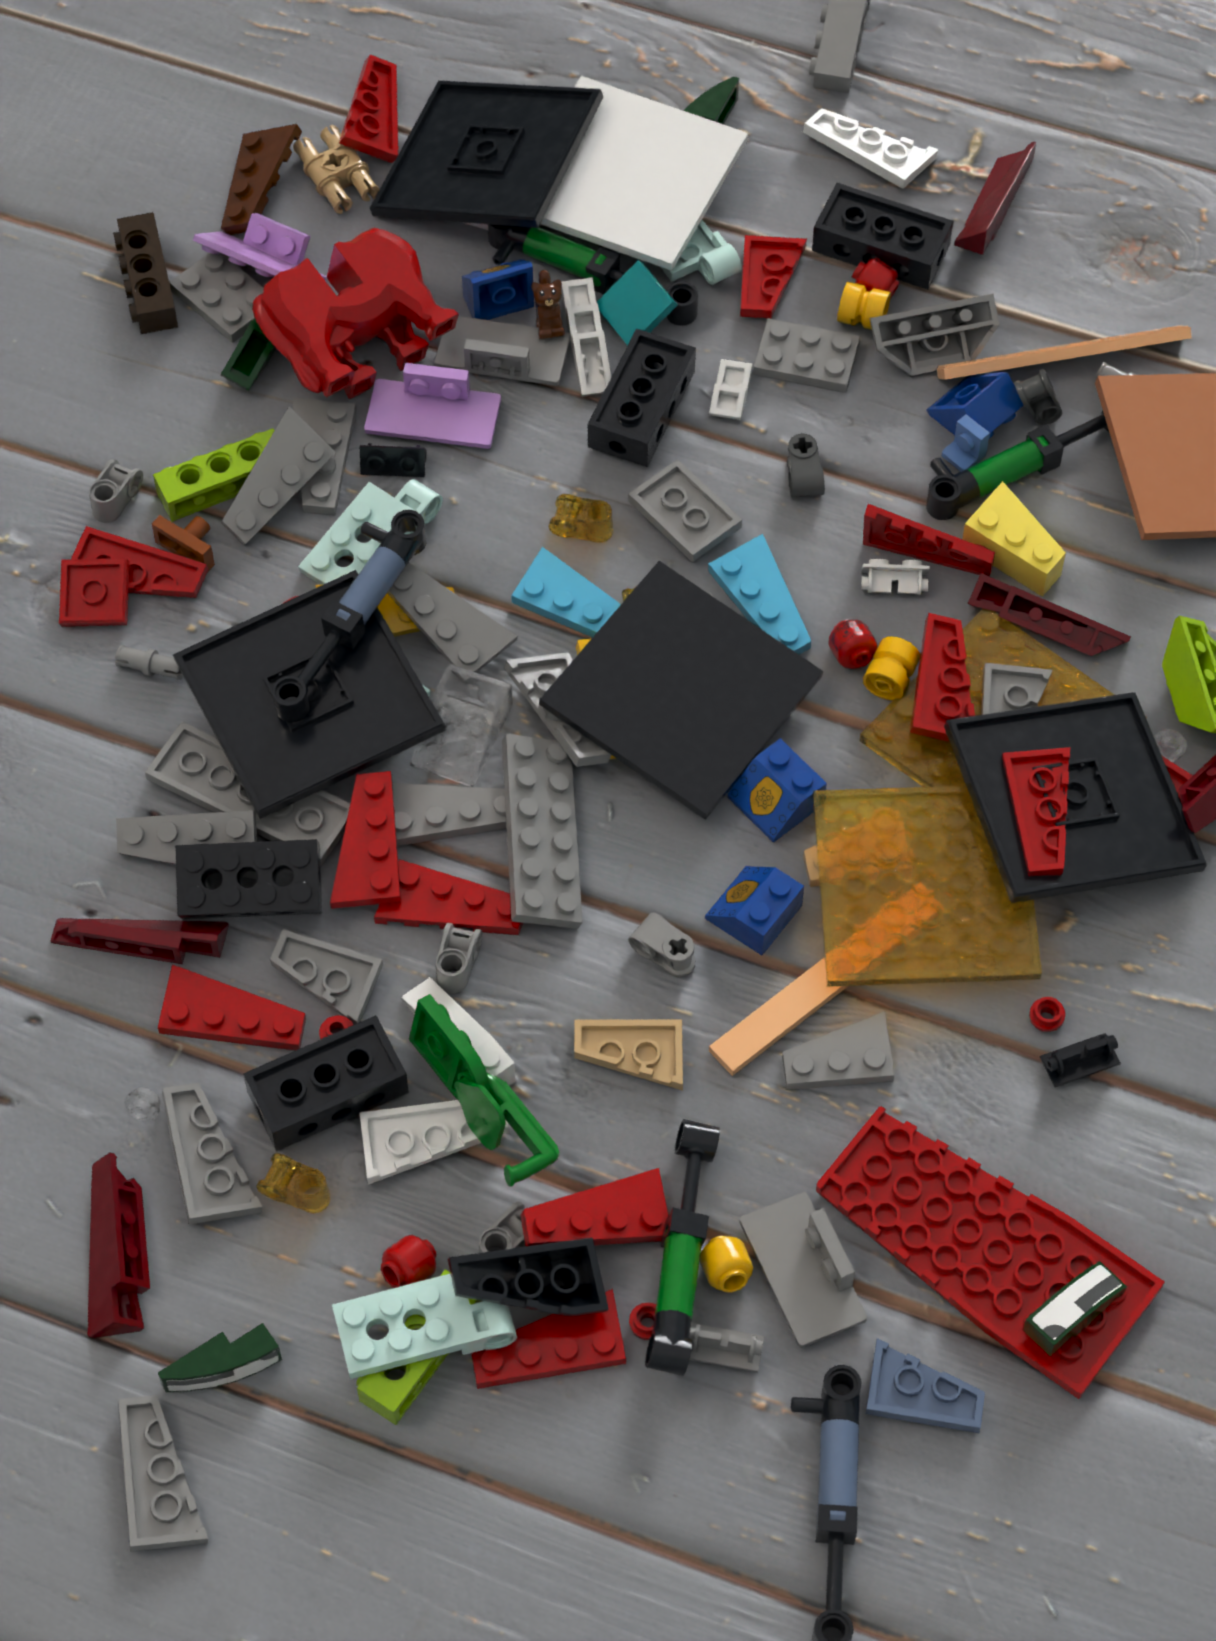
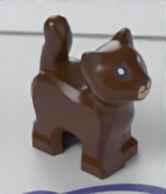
(547, 299)

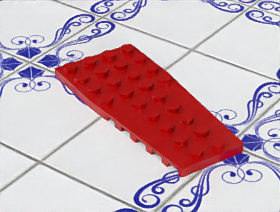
(982, 1243)

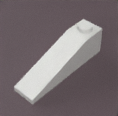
(491, 1053)

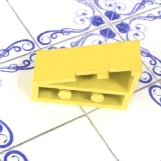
(1018, 539)

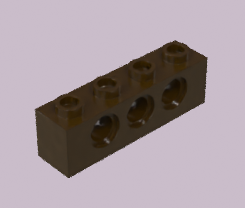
(147, 273)

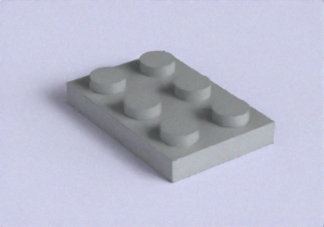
(219, 294)
(806, 355)
(685, 510)

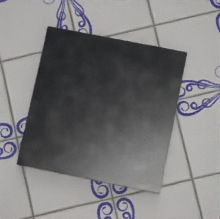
(487, 153)
(681, 689)
(360, 702)
(1121, 801)

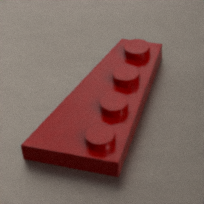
(150, 568)
(941, 679)
(368, 853)
(219, 1012)

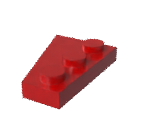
(767, 271)

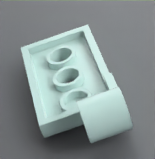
(709, 255)
(369, 506)
(448, 1327)

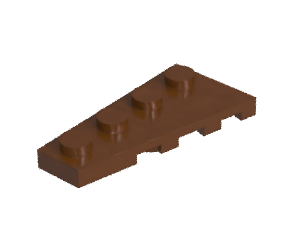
(256, 174)

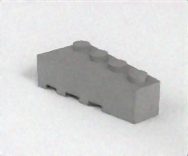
(838, 43)

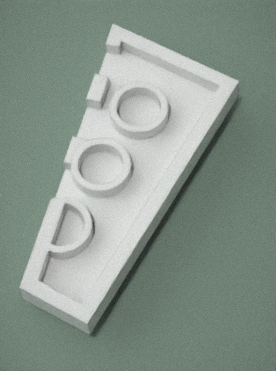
(870, 148)
(413, 1136)

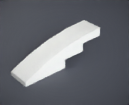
(586, 336)

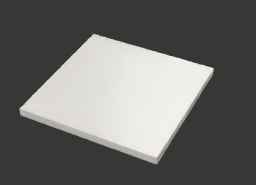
(643, 176)

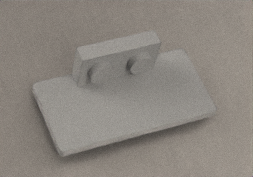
(503, 351)
(805, 1268)

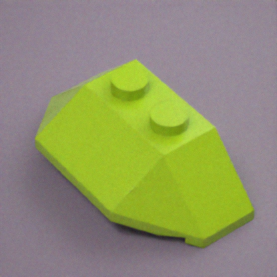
(1191, 673)

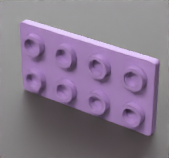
(266, 246)
(433, 407)

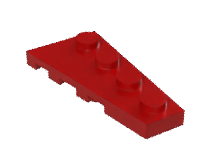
(373, 111)
(915, 540)
(1039, 836)
(440, 898)
(610, 1214)
(554, 1348)

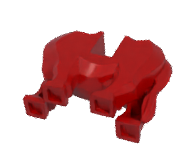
(377, 296)

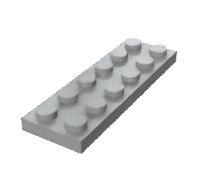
(200, 772)
(541, 832)

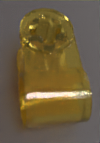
(583, 519)
(290, 1179)

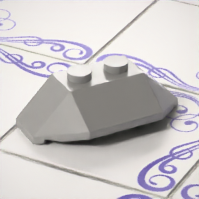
(936, 334)

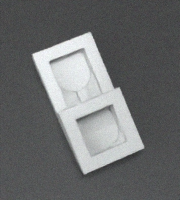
(731, 389)

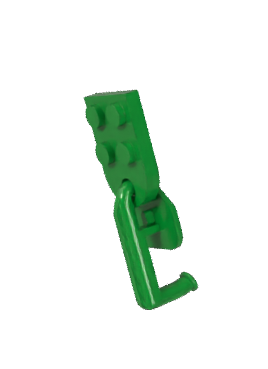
(483, 1097)

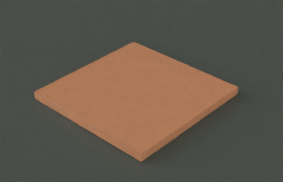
(1165, 450)

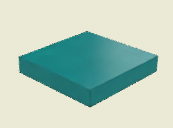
(635, 302)

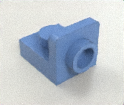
(968, 445)

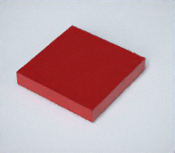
(94, 592)

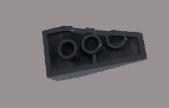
(542, 1278)

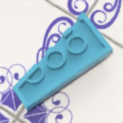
(760, 593)
(563, 595)

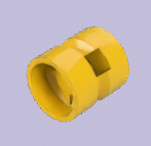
(860, 305)
(891, 667)

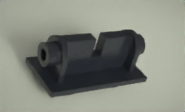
(392, 460)
(1081, 1059)

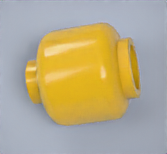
(726, 1263)

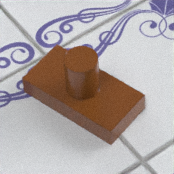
(184, 541)

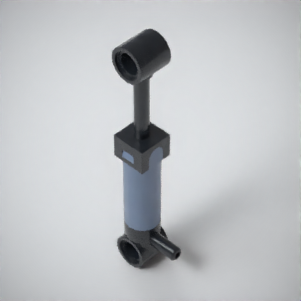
(346, 619)
(837, 1485)

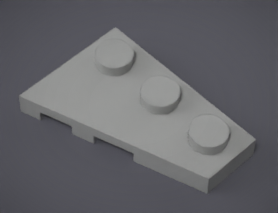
(1012, 687)
(328, 971)
(842, 1057)

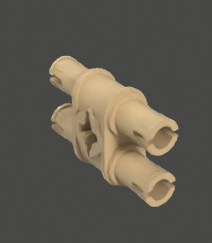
(335, 169)

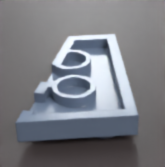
(918, 1394)

